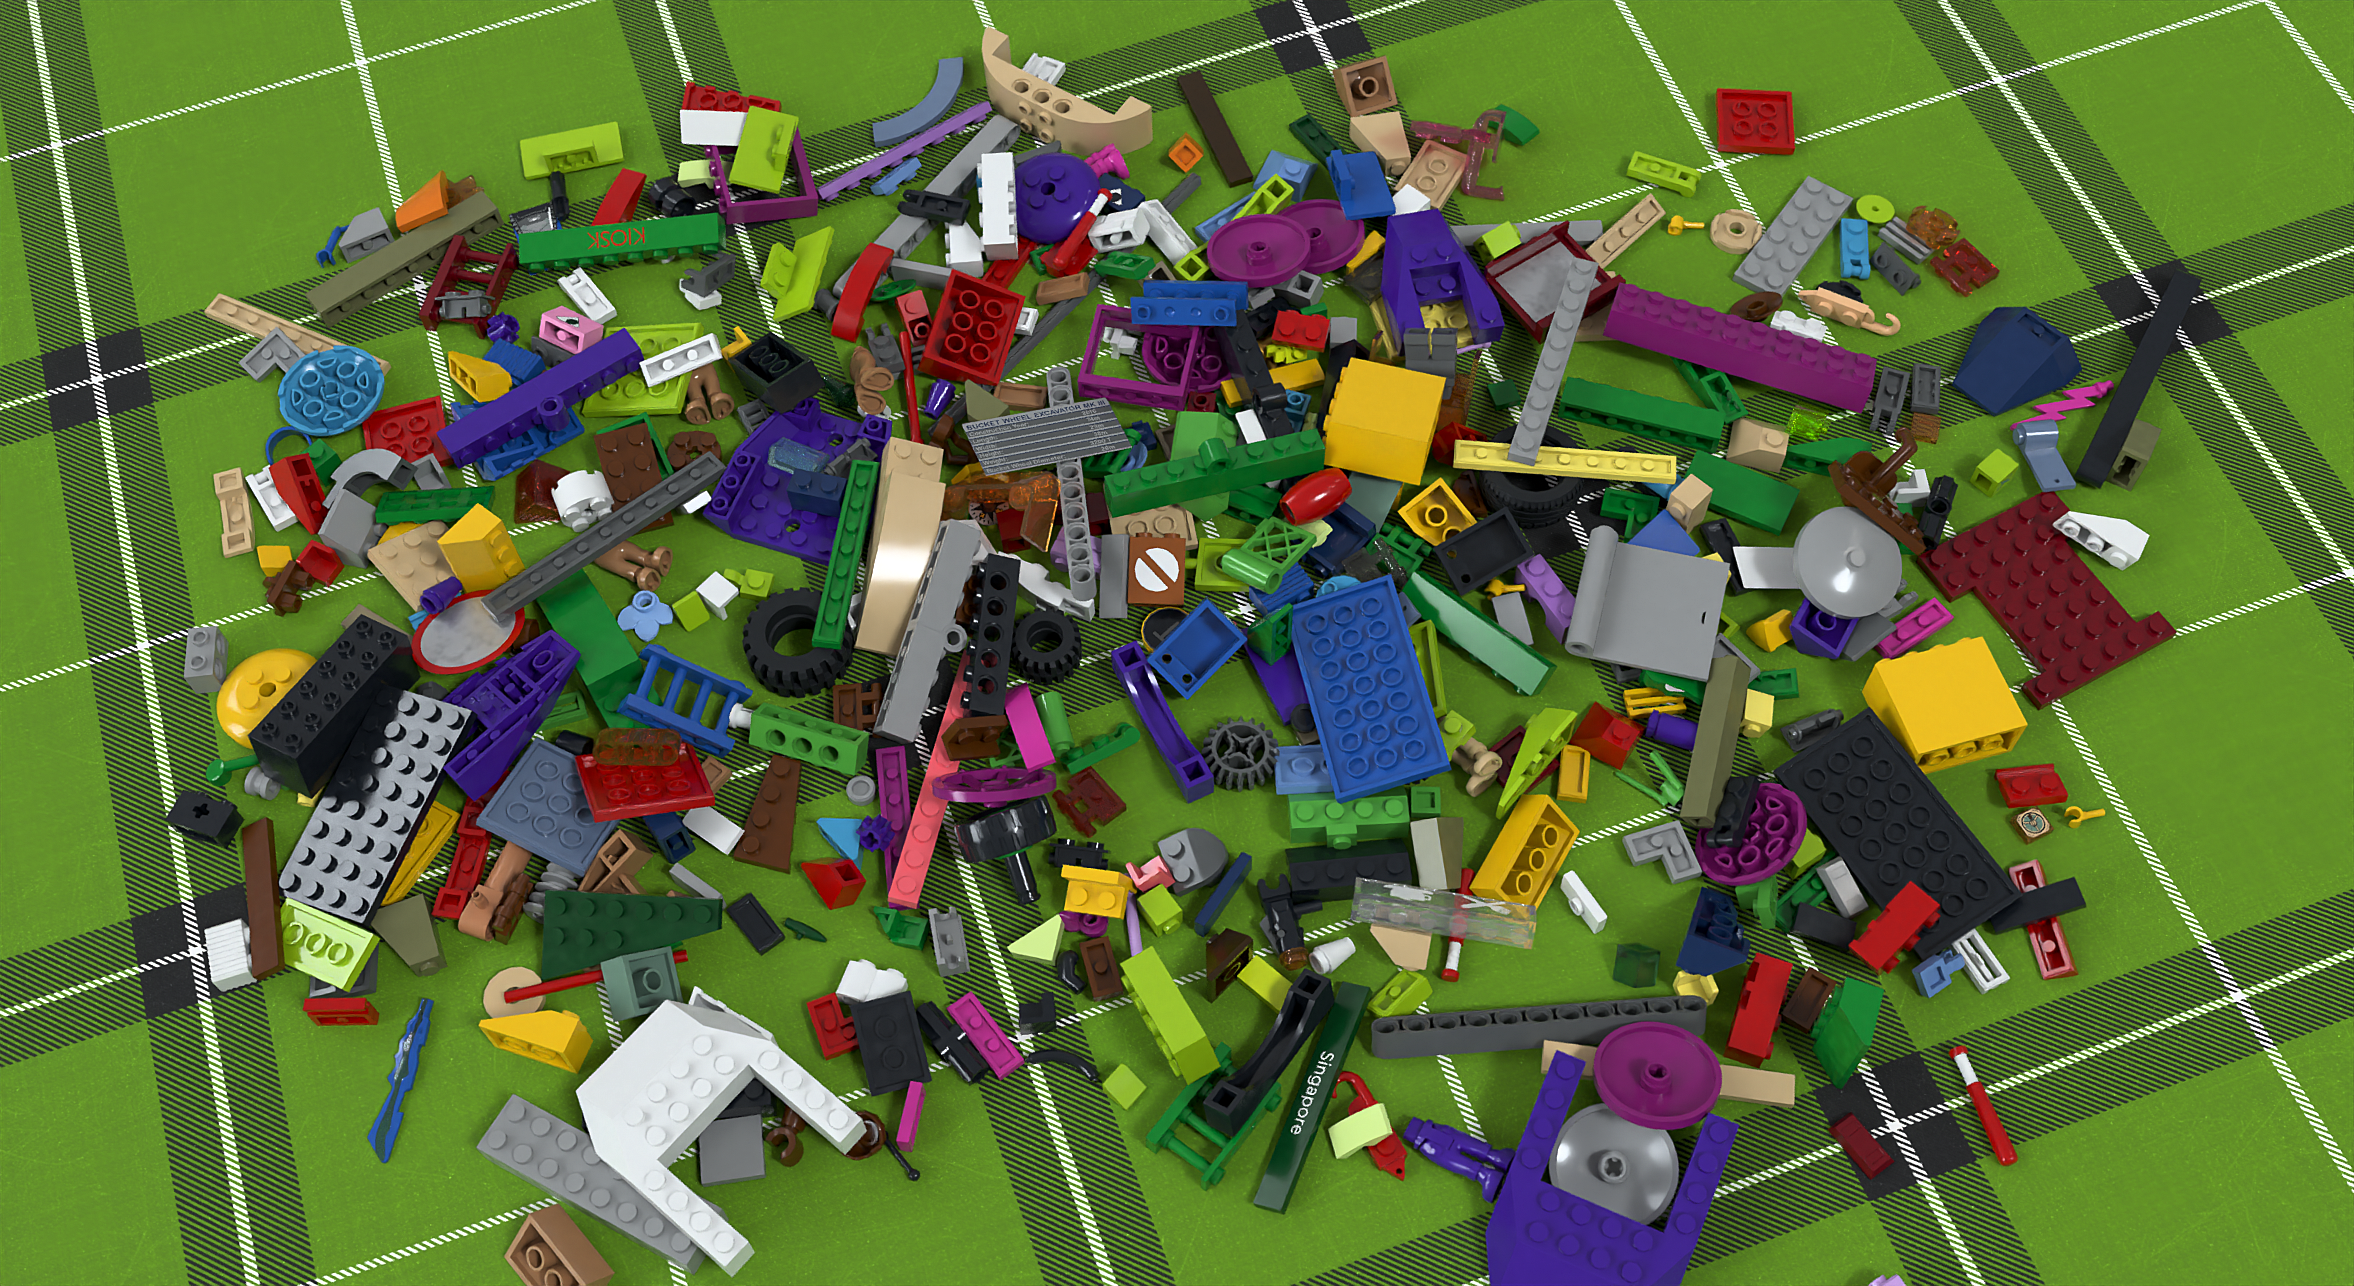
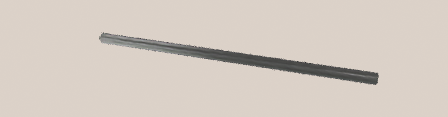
(1064, 307)

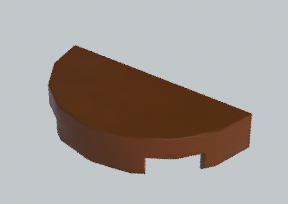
(1469, 494)

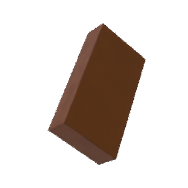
(1808, 1000)

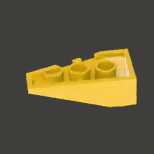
(1437, 514)

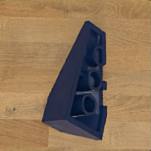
(1713, 936)

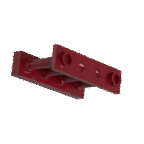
(452, 272)

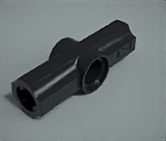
(1937, 510)
(951, 1043)

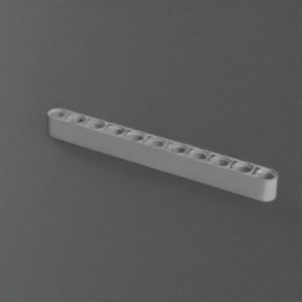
(953, 181)
(1073, 501)

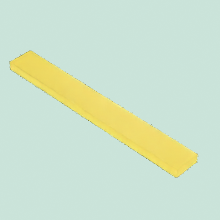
(1568, 462)

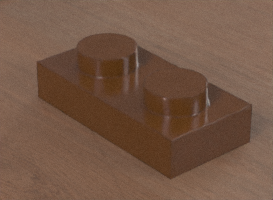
(1101, 969)

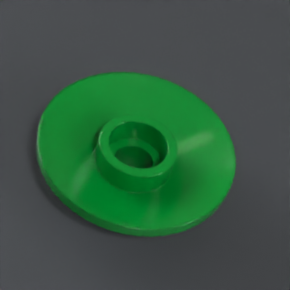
(893, 290)

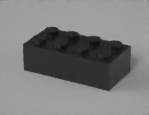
(777, 372)

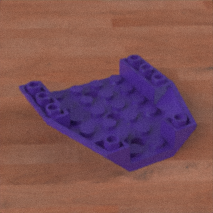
(753, 495)

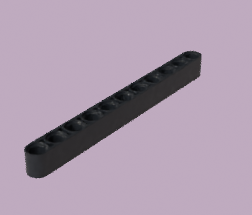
(2137, 379)

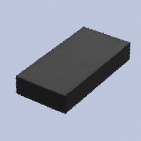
(756, 924)
(1823, 927)

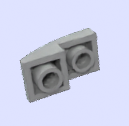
(1512, 616)

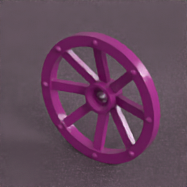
(994, 792)

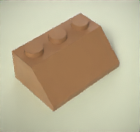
(556, 1252)

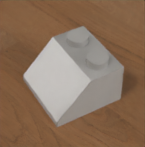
(351, 529)

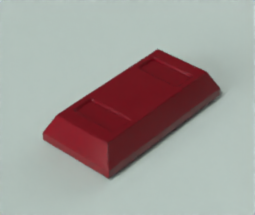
(1860, 1145)

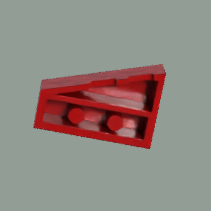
(1896, 929)

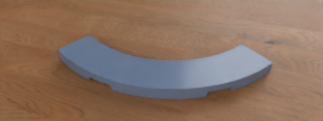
(927, 111)

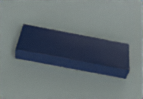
(1223, 894)

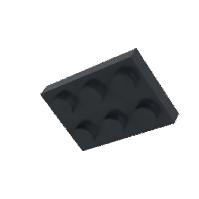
(890, 1043)

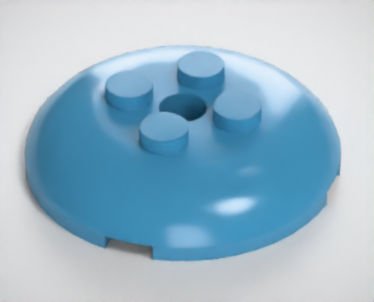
(331, 391)

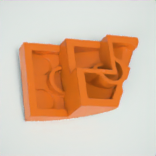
(424, 204)

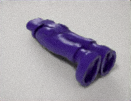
(1444, 1147)

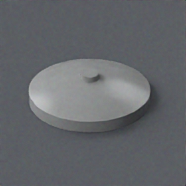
(1847, 563)
(1615, 1164)

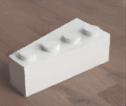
(999, 206)

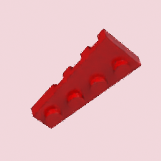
(712, 100)

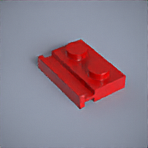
(2030, 786)
(340, 1011)

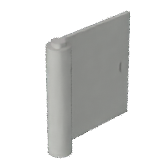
(1647, 607)

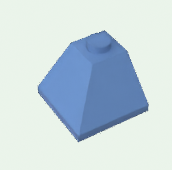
(1291, 169)

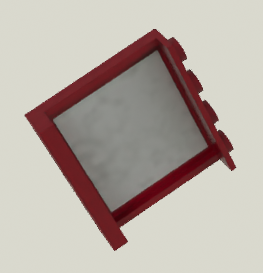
(1534, 275)

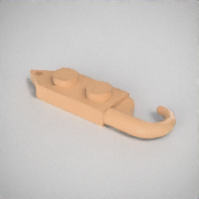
(1847, 311)

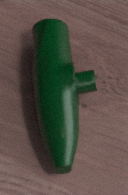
(804, 931)

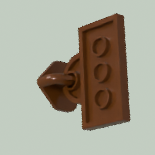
(1868, 480)

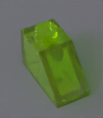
(1808, 421)

